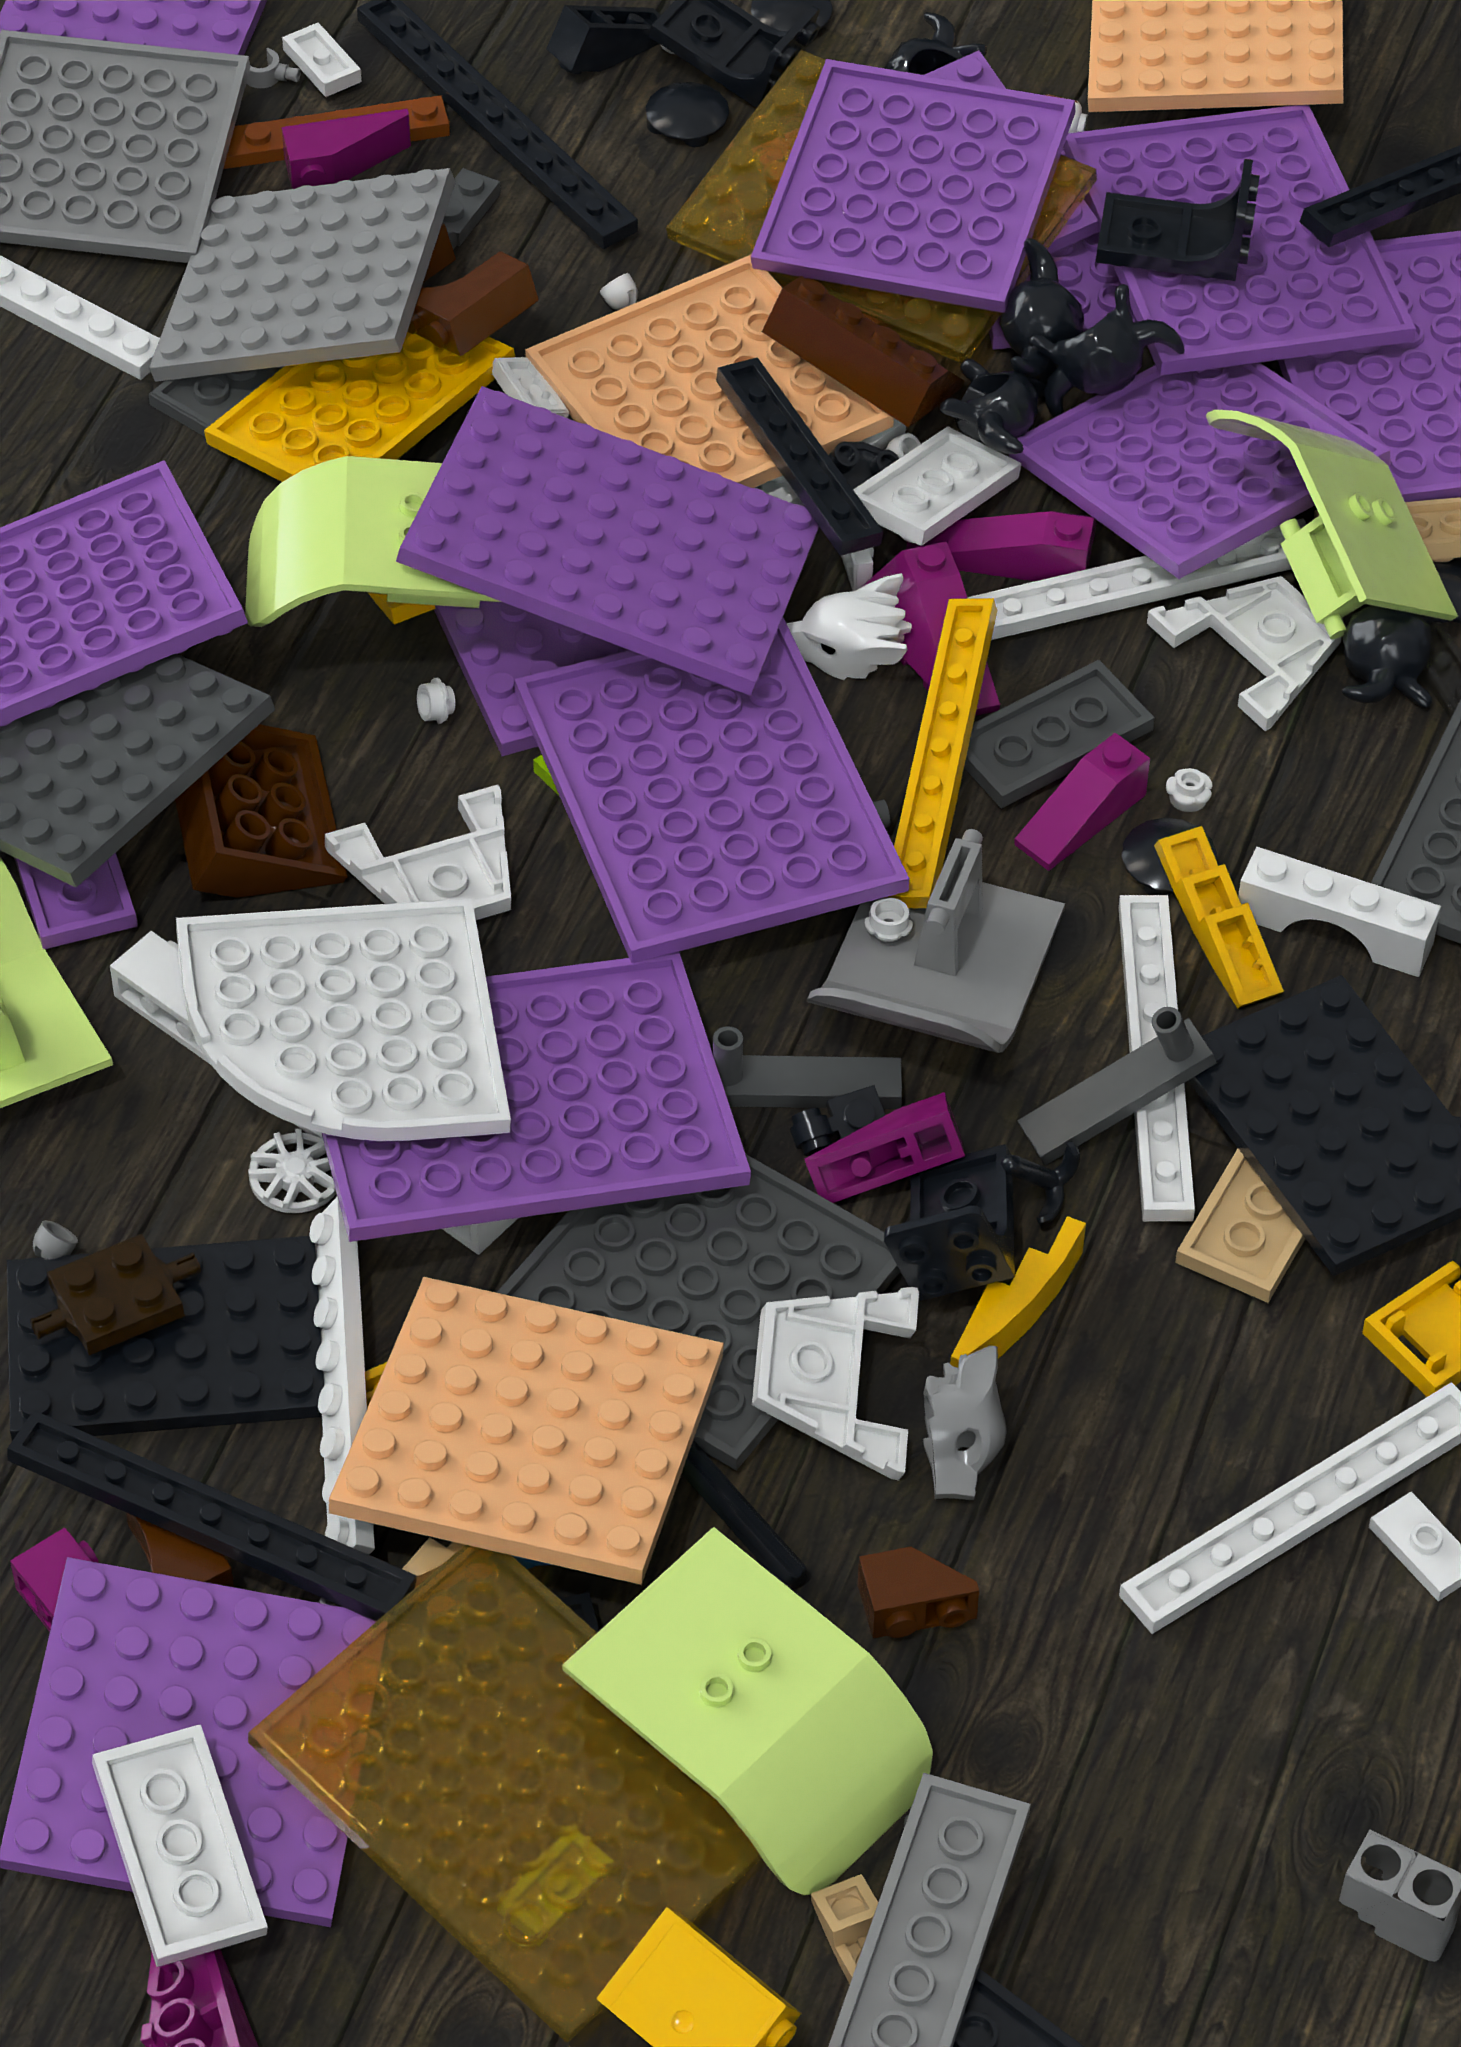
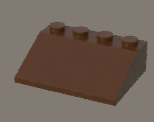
(859, 352)
(260, 818)

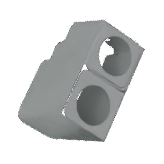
(1413, 1878)

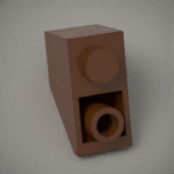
(913, 1592)

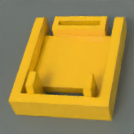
(1431, 1322)

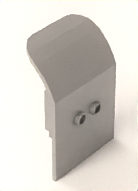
(960, 967)

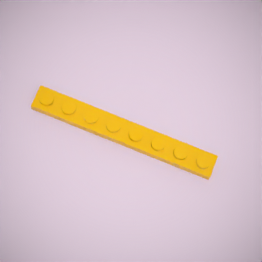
(943, 745)

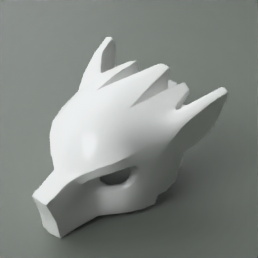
(858, 625)

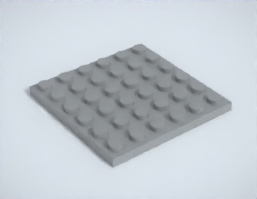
(113, 143)
(304, 275)

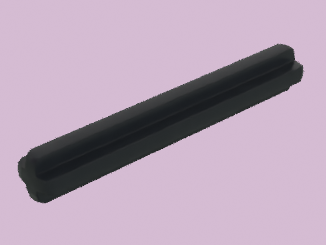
(743, 1518)

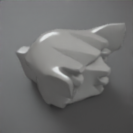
(966, 1413)

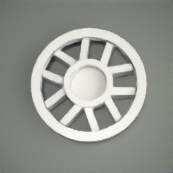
(292, 1172)

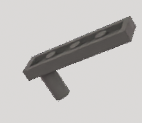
(799, 1079)
(1120, 1088)

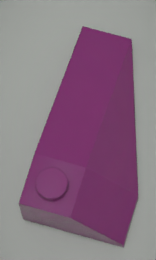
(1020, 544)
(924, 594)
(195, 2005)

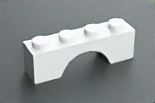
(1390, 924)

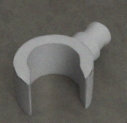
(272, 73)

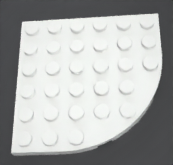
(350, 1017)

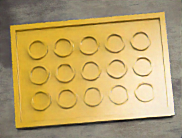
(352, 406)

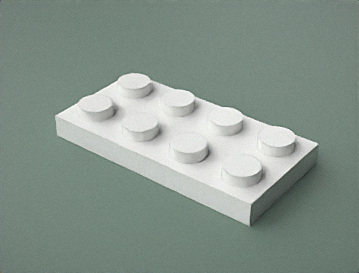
(936, 485)
(179, 1845)

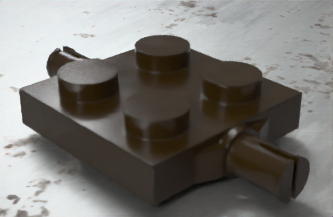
(115, 1294)

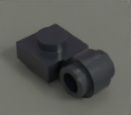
(847, 1114)

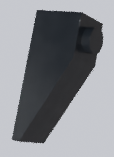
(600, 36)

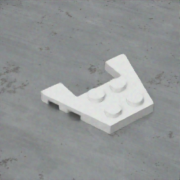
(1267, 626)
(446, 870)
(812, 1370)

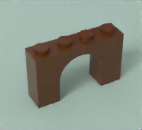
(474, 306)

